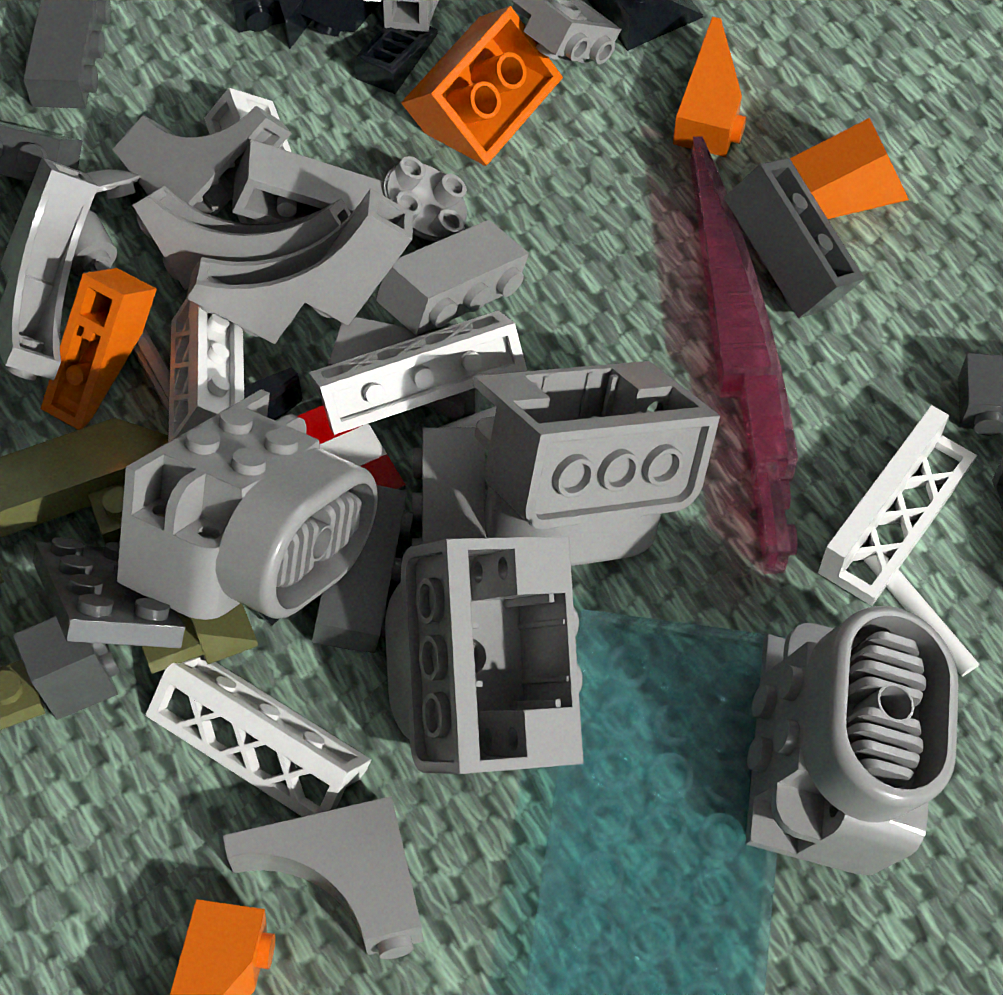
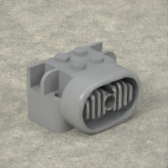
(588, 457)
(246, 518)
(486, 655)
(851, 739)

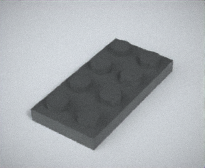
(92, 602)

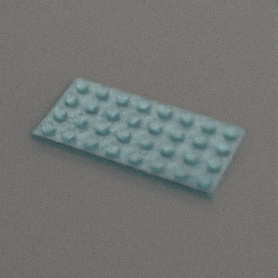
(649, 833)

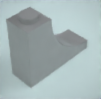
(196, 167)
(351, 856)

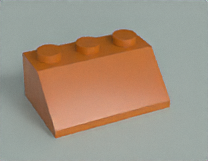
(483, 87)

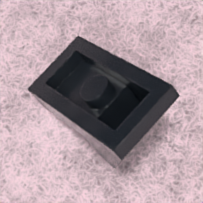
(261, 14)

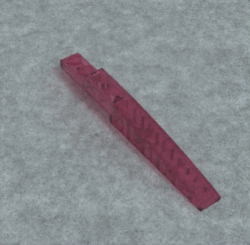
(746, 359)

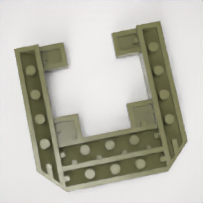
(79, 473)

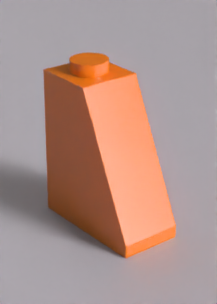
(850, 172)

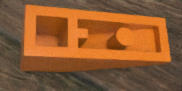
(711, 97)
(97, 342)
(223, 950)

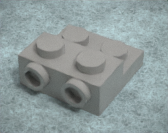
(568, 29)

